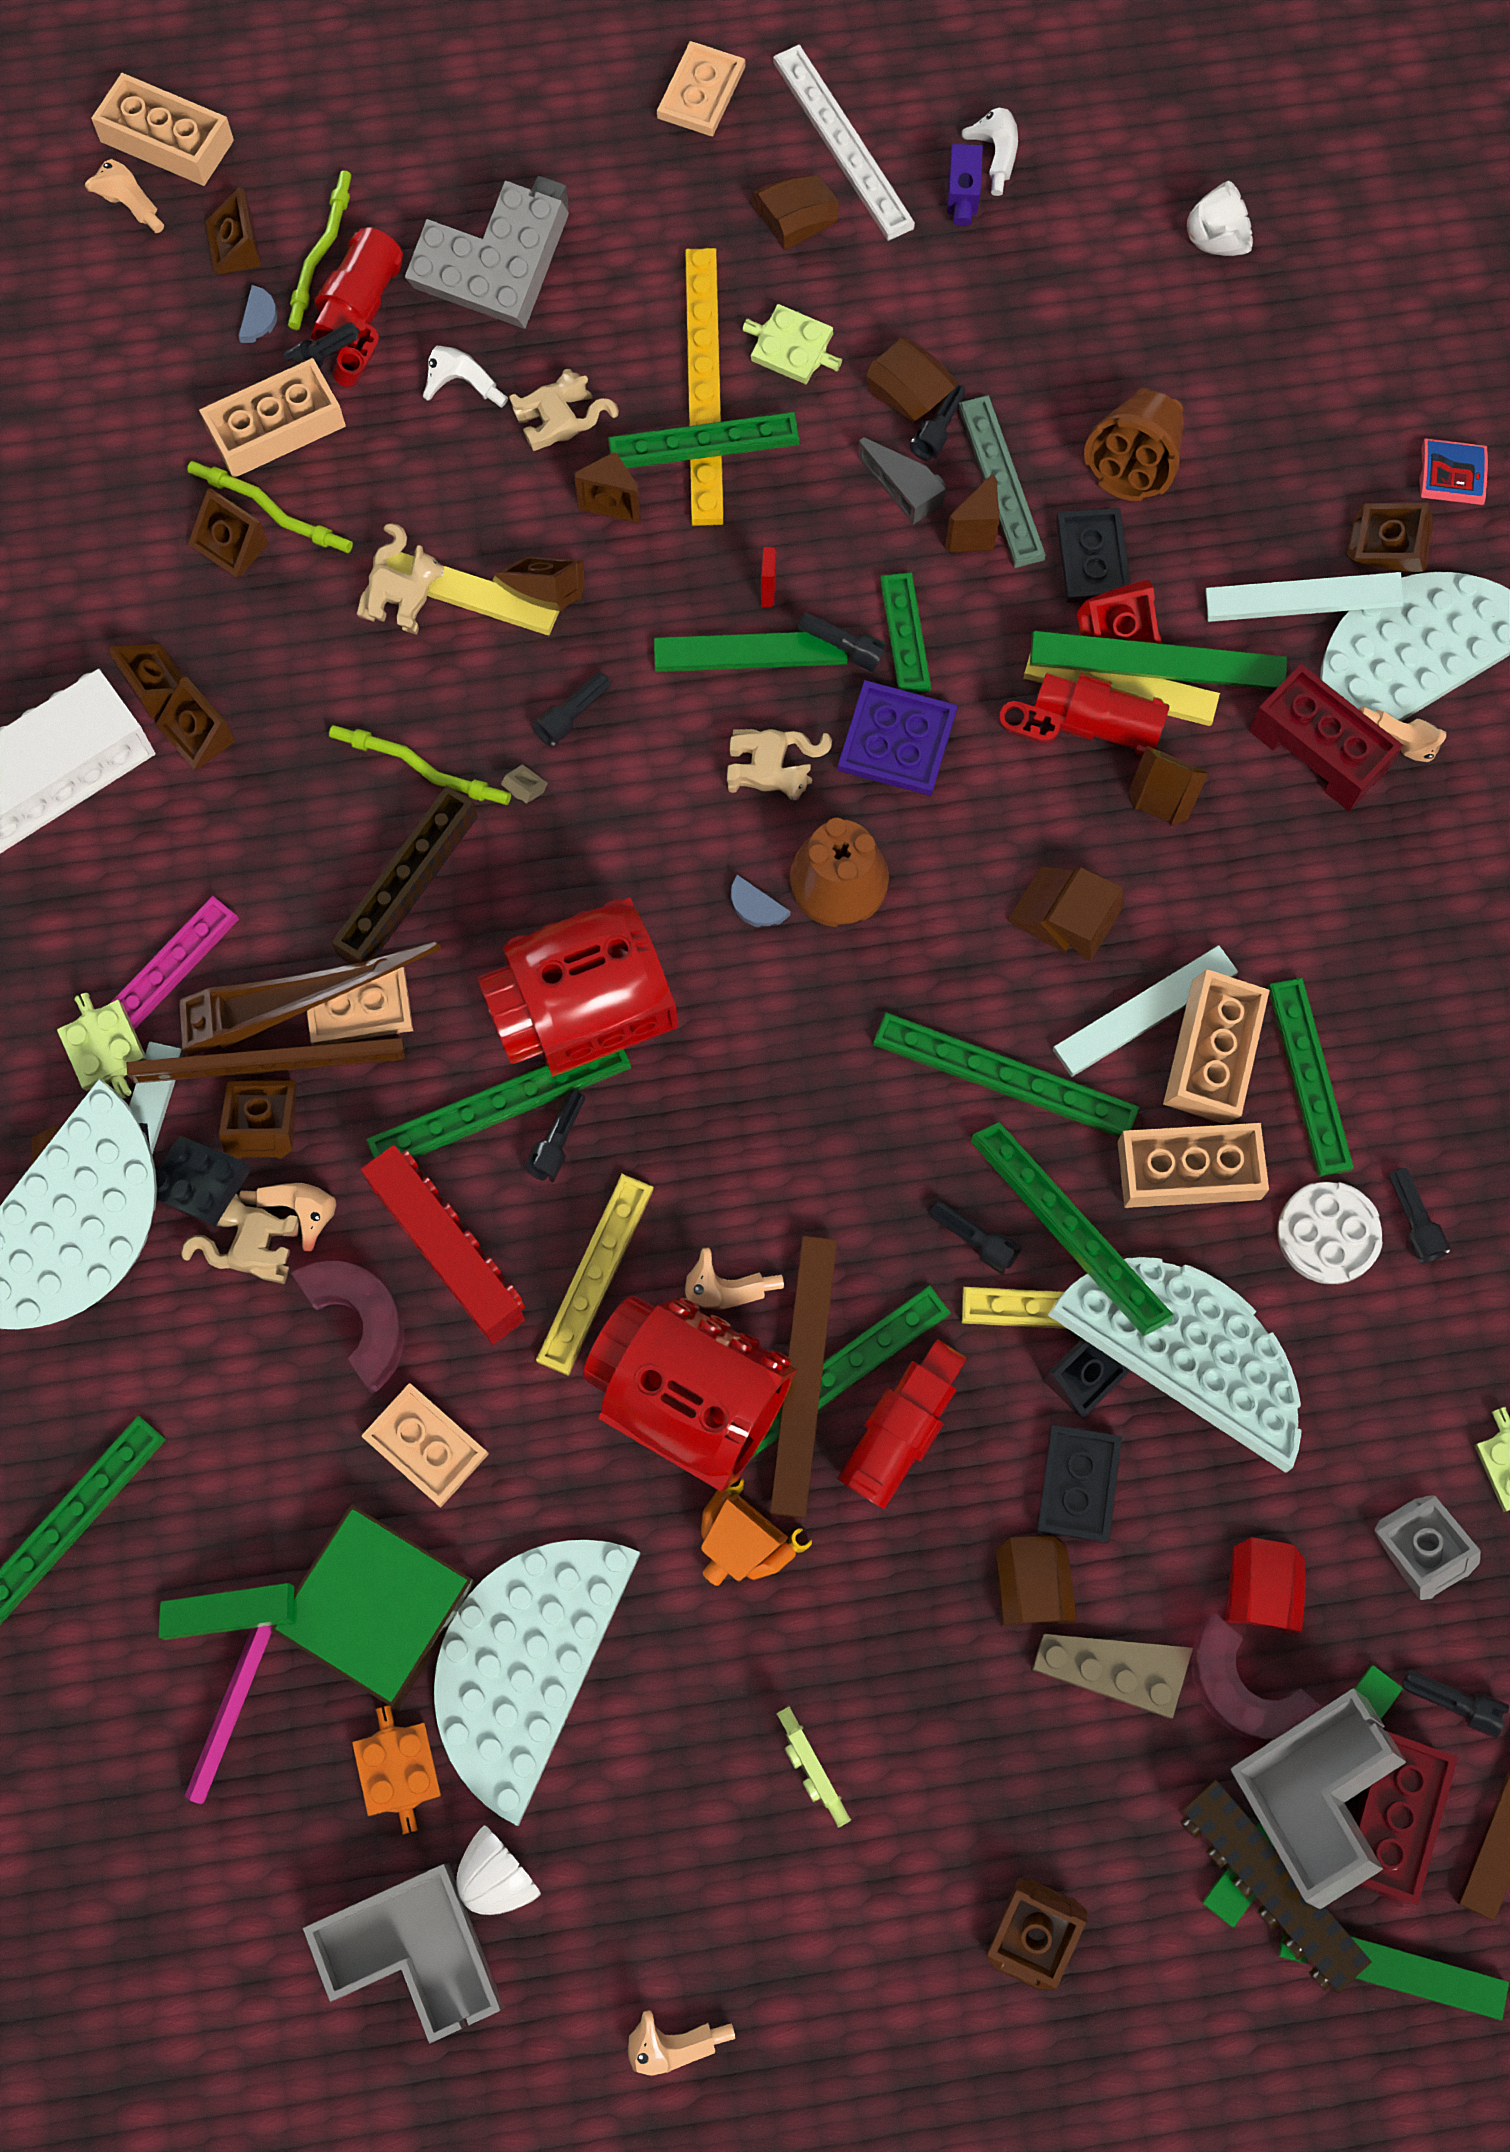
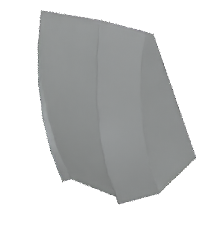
(1427, 1546)

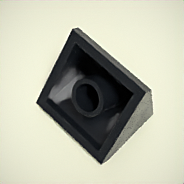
(1085, 1377)

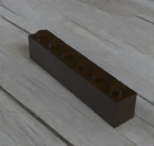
(405, 877)
(1263, 1876)

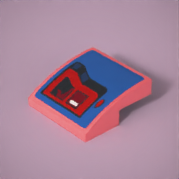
(1454, 471)

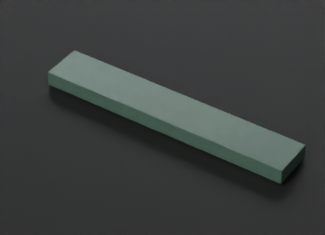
(994, 459)

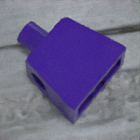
(964, 182)

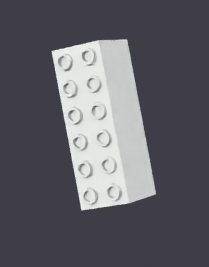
(65, 754)

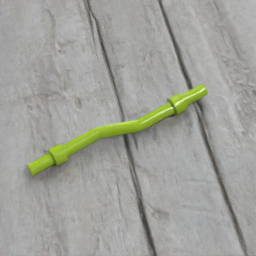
(300, 297)
(319, 535)
(363, 740)

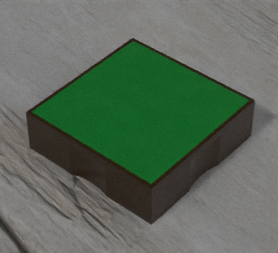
(374, 1606)

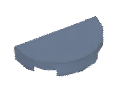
(259, 315)
(755, 906)

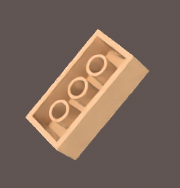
(162, 129)
(272, 418)
(1216, 1047)
(1192, 1165)

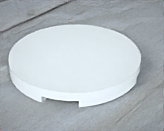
(1330, 1232)

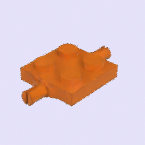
(396, 1769)

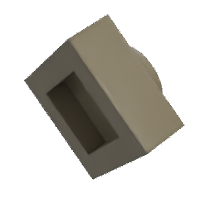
(524, 784)

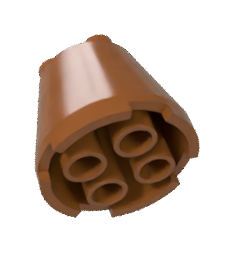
(1137, 446)
(839, 874)

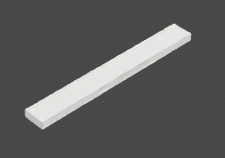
(843, 142)

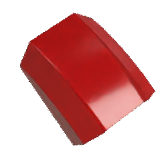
(1121, 614)
(1267, 1586)

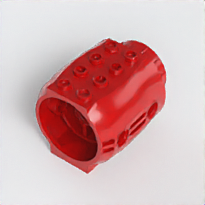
(580, 989)
(687, 1386)

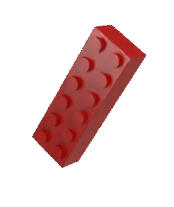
(440, 1240)

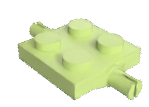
(792, 344)
(101, 1044)
(1496, 1458)
(802, 1755)

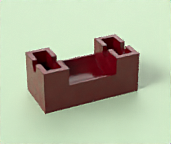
(1326, 735)
(1403, 1819)

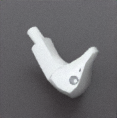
(1001, 130)
(451, 363)

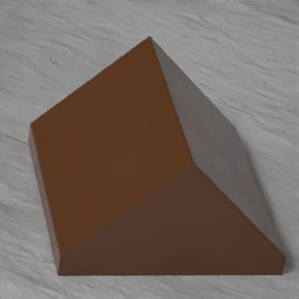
(233, 236)
(608, 489)
(975, 521)
(227, 534)
(148, 674)
(194, 725)
(1038, 902)
(1086, 911)

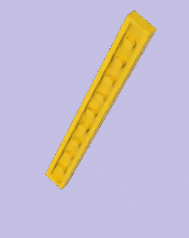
(704, 380)

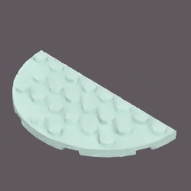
(1421, 650)
(77, 1215)
(1206, 1358)
(520, 1661)

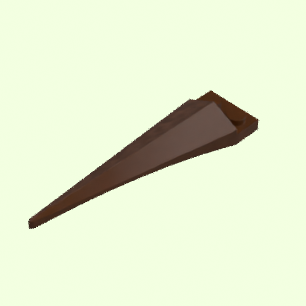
(239, 1011)

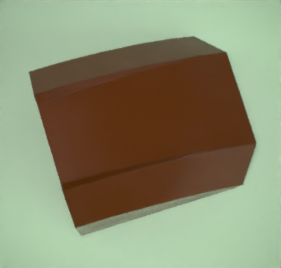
(796, 208)
(909, 379)
(1392, 536)
(544, 581)
(1166, 786)
(258, 1118)
(1034, 1581)
(1037, 1935)

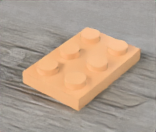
(701, 88)
(364, 1012)
(425, 1445)

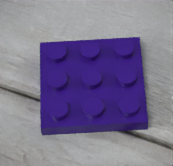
(897, 738)

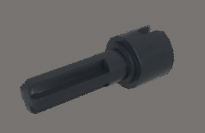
(323, 347)
(932, 434)
(862, 649)
(557, 721)
(547, 1155)
(1426, 1236)
(994, 1249)
(1480, 1712)

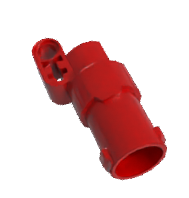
(354, 297)
(1090, 711)
(903, 1425)

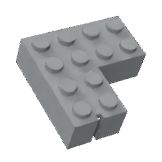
(501, 270)
(1301, 1793)
(414, 1930)

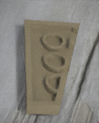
(1125, 1671)

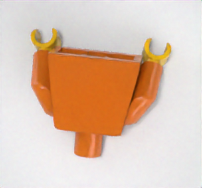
(742, 1539)

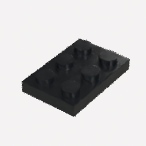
(1092, 552)
(199, 1180)
(1079, 1484)

